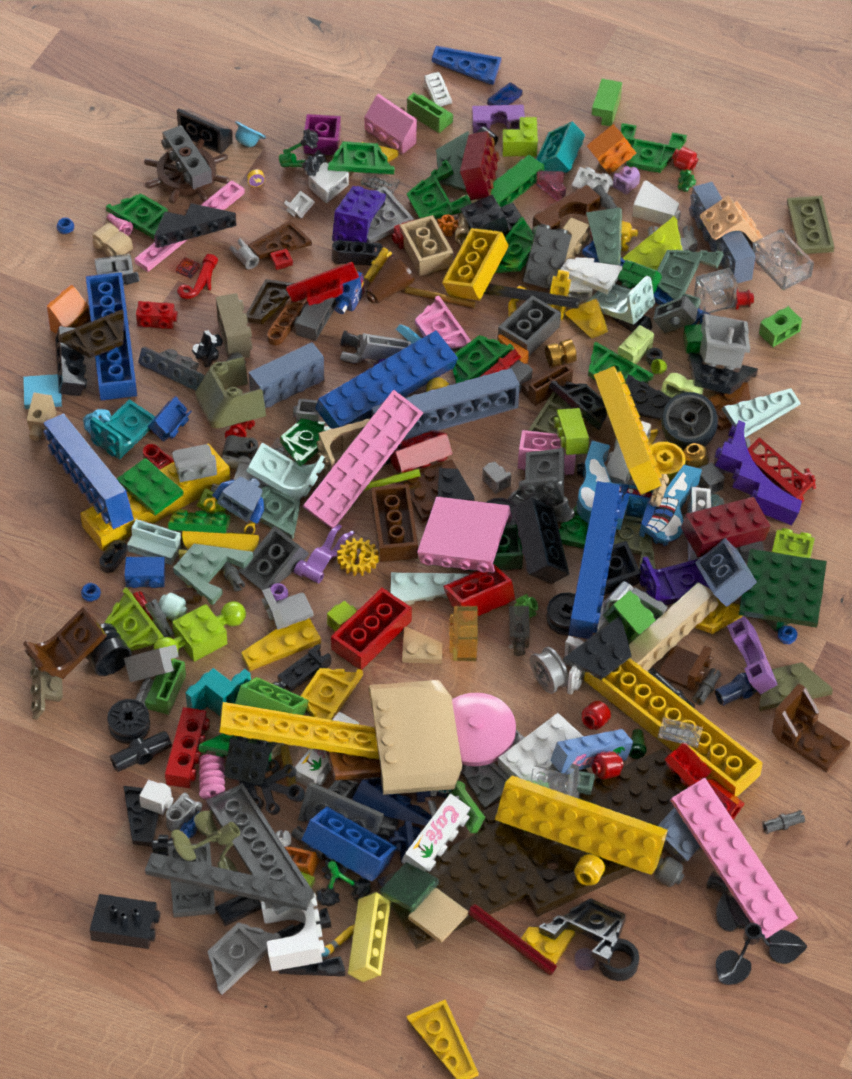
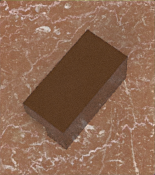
(538, 388)

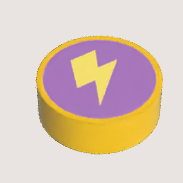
(256, 178)

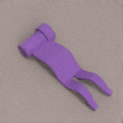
(321, 556)

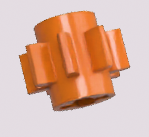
(448, 225)

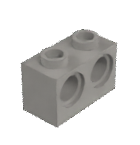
(114, 264)

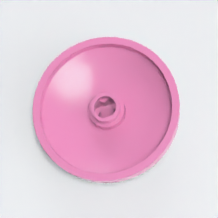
(483, 728)

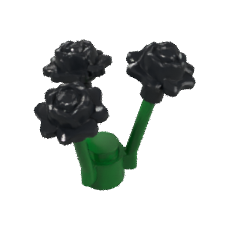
(311, 164)

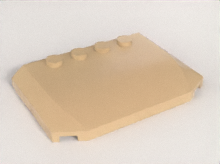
(415, 736)

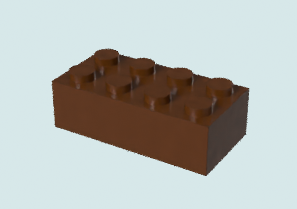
(394, 523)

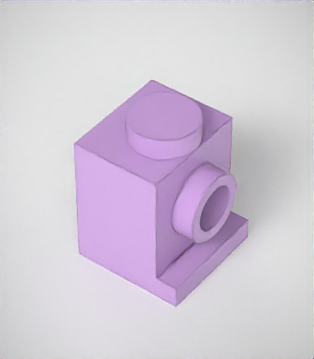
(629, 176)

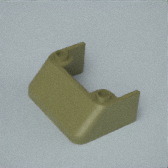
(231, 405)

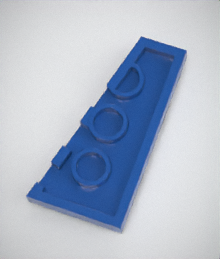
(469, 63)

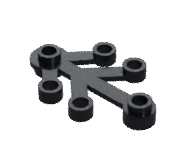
(271, 785)

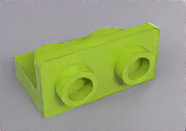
(793, 544)

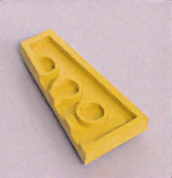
(281, 644)

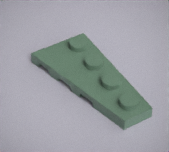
(606, 233)

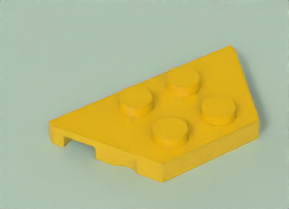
(330, 691)

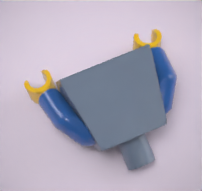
(241, 498)

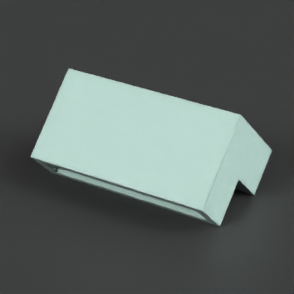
(154, 541)

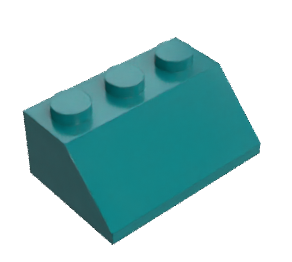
(561, 148)

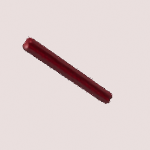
(512, 939)

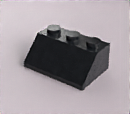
(215, 135)

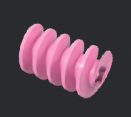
(211, 776)

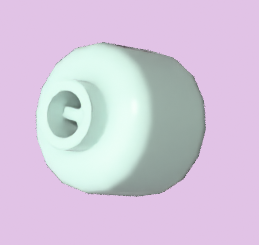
(172, 606)

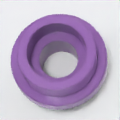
(279, 588)

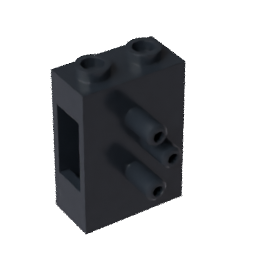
(124, 921)

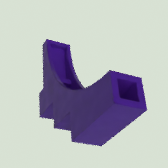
(749, 479)

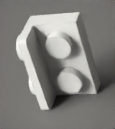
(589, 177)

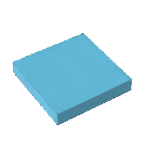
(44, 385)

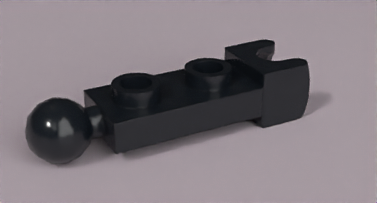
(303, 669)

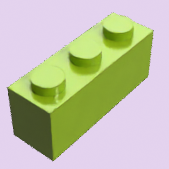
(572, 431)

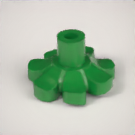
(686, 180)

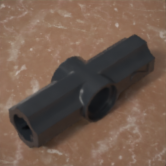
(141, 751)

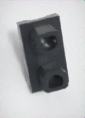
(206, 349)

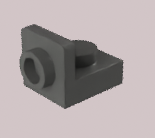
(388, 827)

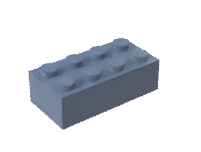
(288, 374)

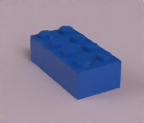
(349, 844)

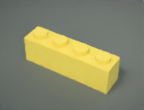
(369, 937)

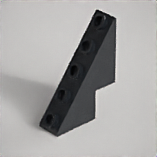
(197, 222)

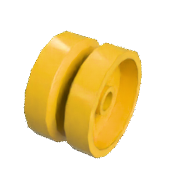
(669, 458)

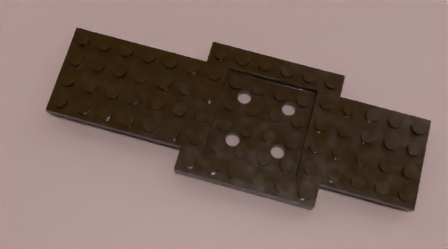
(507, 865)

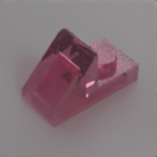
(552, 183)

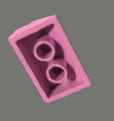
(391, 124)
(540, 441)

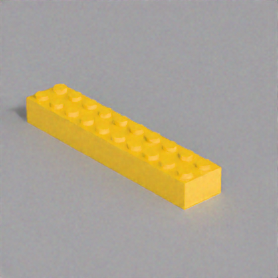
(649, 701)

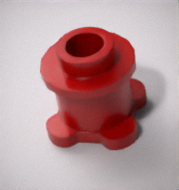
(744, 298)
(800, 483)

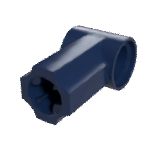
(734, 690)

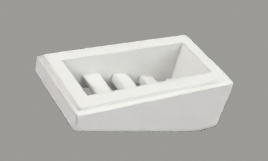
(434, 80)

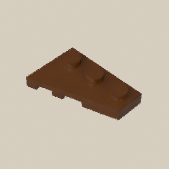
(286, 236)

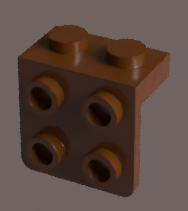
(686, 667)

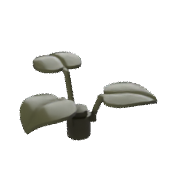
(206, 825)

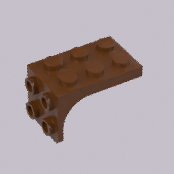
(68, 645)

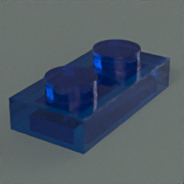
(506, 95)

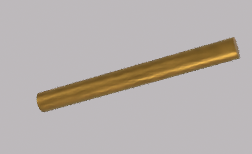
(446, 298)

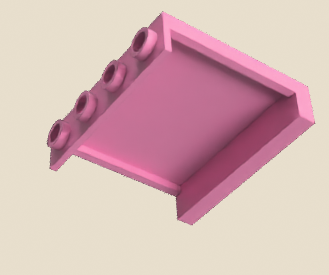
(463, 534)

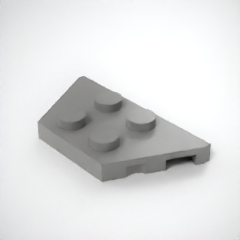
(238, 953)

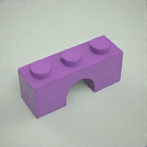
(503, 114)

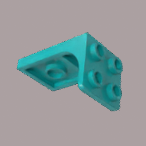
(123, 430)

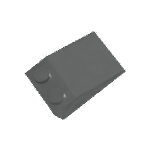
(273, 559)

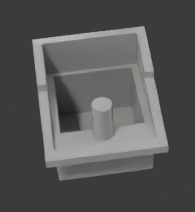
(724, 341)

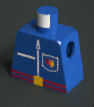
(351, 295)

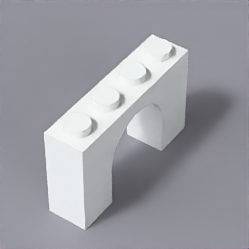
(298, 949)

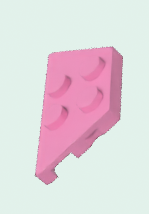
(441, 319)

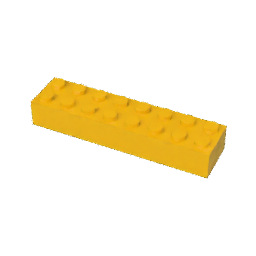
(628, 430)
(104, 534)
(581, 825)

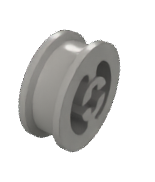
(549, 670)

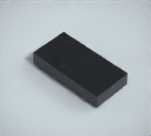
(237, 909)

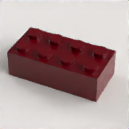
(479, 165)
(737, 521)

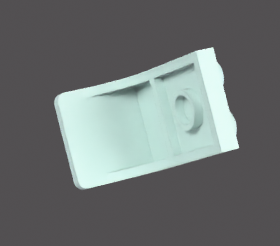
(627, 303)
(283, 472)

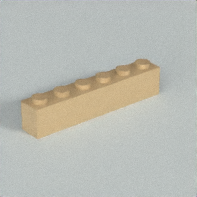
(673, 626)

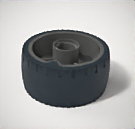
(692, 406)

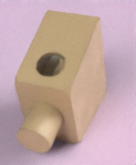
(40, 410)

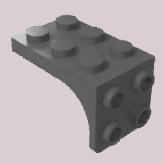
(546, 255)
(544, 476)

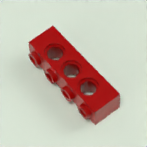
(190, 720)

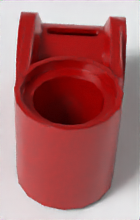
(156, 456)

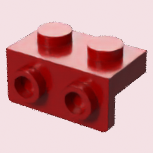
(687, 765)

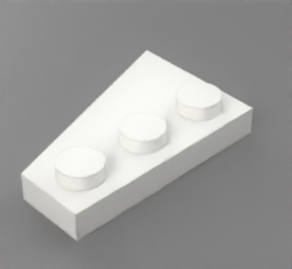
(593, 274)

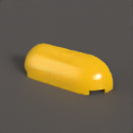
(229, 540)

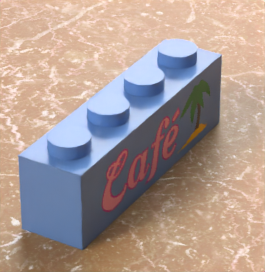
(584, 749)

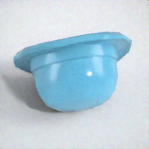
(247, 136)

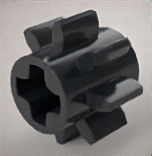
(161, 845)

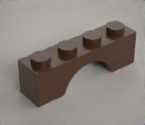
(578, 202)

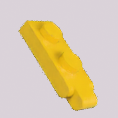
(560, 286)

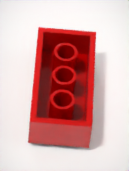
(371, 628)

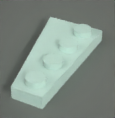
(761, 410)
(421, 586)

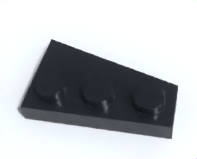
(141, 820)

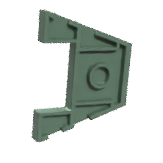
(679, 268)
(203, 563)

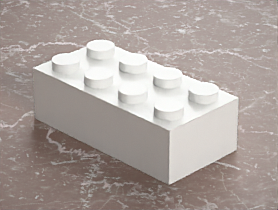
(536, 748)

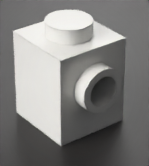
(156, 797)

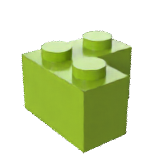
(521, 141)

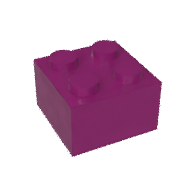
(328, 131)

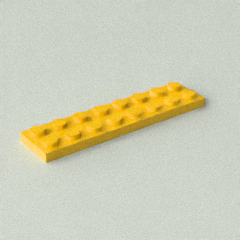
(298, 730)

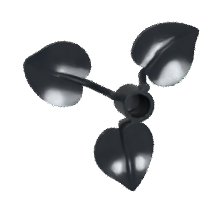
(731, 966)

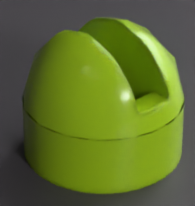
(658, 366)

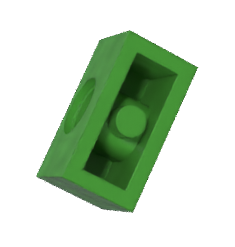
(780, 326)

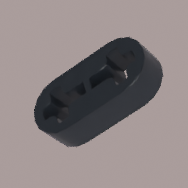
(111, 555)

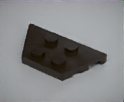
(97, 335)

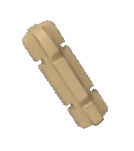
(658, 493)

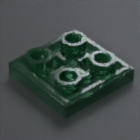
(409, 887)

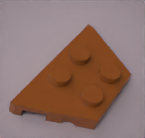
(723, 399)

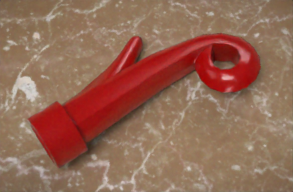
(205, 275)

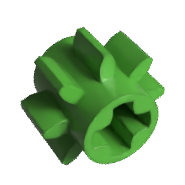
(526, 601)

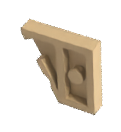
(420, 648)

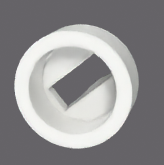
(285, 837)

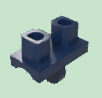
(405, 837)

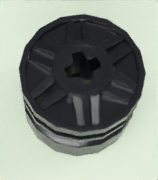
(109, 653)

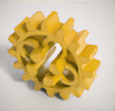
(367, 558)

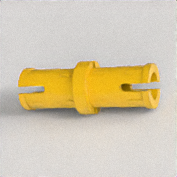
(377, 264)

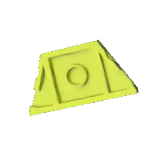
(652, 249)

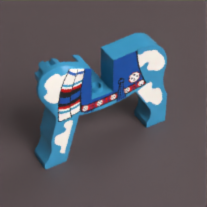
(659, 522)

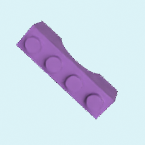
(757, 667)

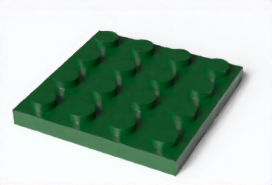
(786, 588)

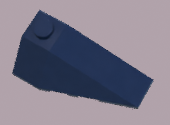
(391, 805)

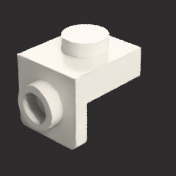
(299, 205)

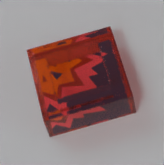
(187, 267)

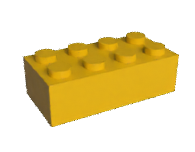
(475, 264)

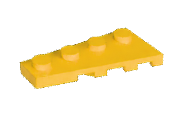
(444, 1038)

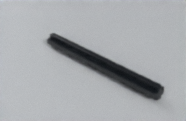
(524, 294)

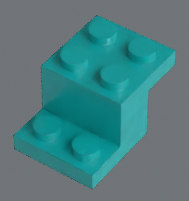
(214, 690)

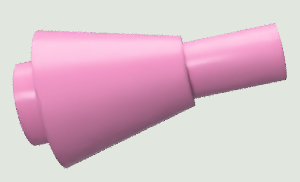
(122, 225)

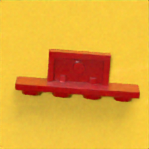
(324, 285)

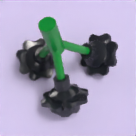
(334, 871)

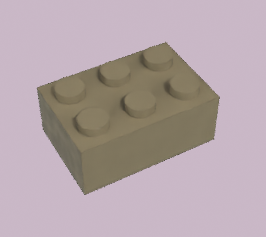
(233, 325)

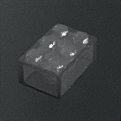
(782, 259)

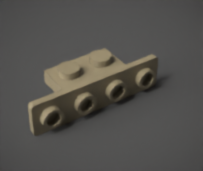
(42, 688)

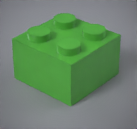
(633, 615)

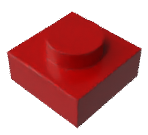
(281, 259)

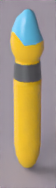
(338, 941)

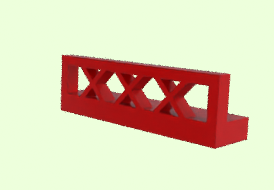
(774, 476)

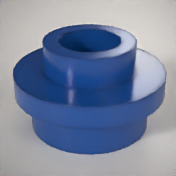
(65, 225)
(90, 588)
(787, 638)

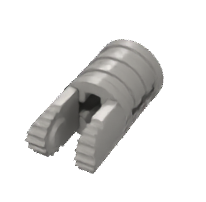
(245, 255)

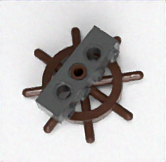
(192, 166)

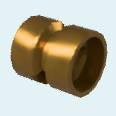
(560, 353)

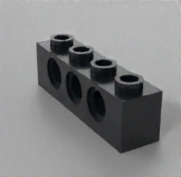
(69, 367)

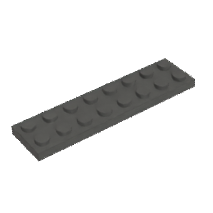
(257, 841)

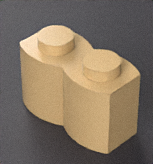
(112, 240)

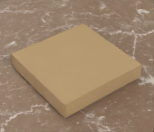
(438, 915)

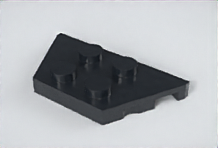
(584, 398)
(602, 651)

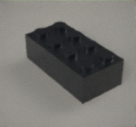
(541, 540)

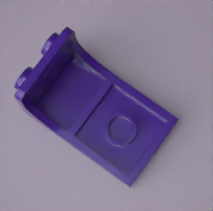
(356, 213)
(670, 582)

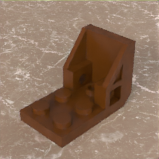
(799, 729)

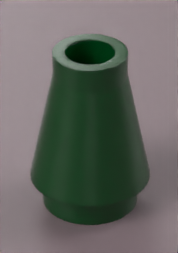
(638, 747)

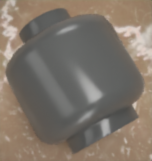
(669, 871)

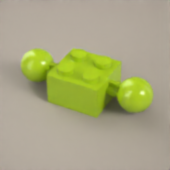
(202, 631)

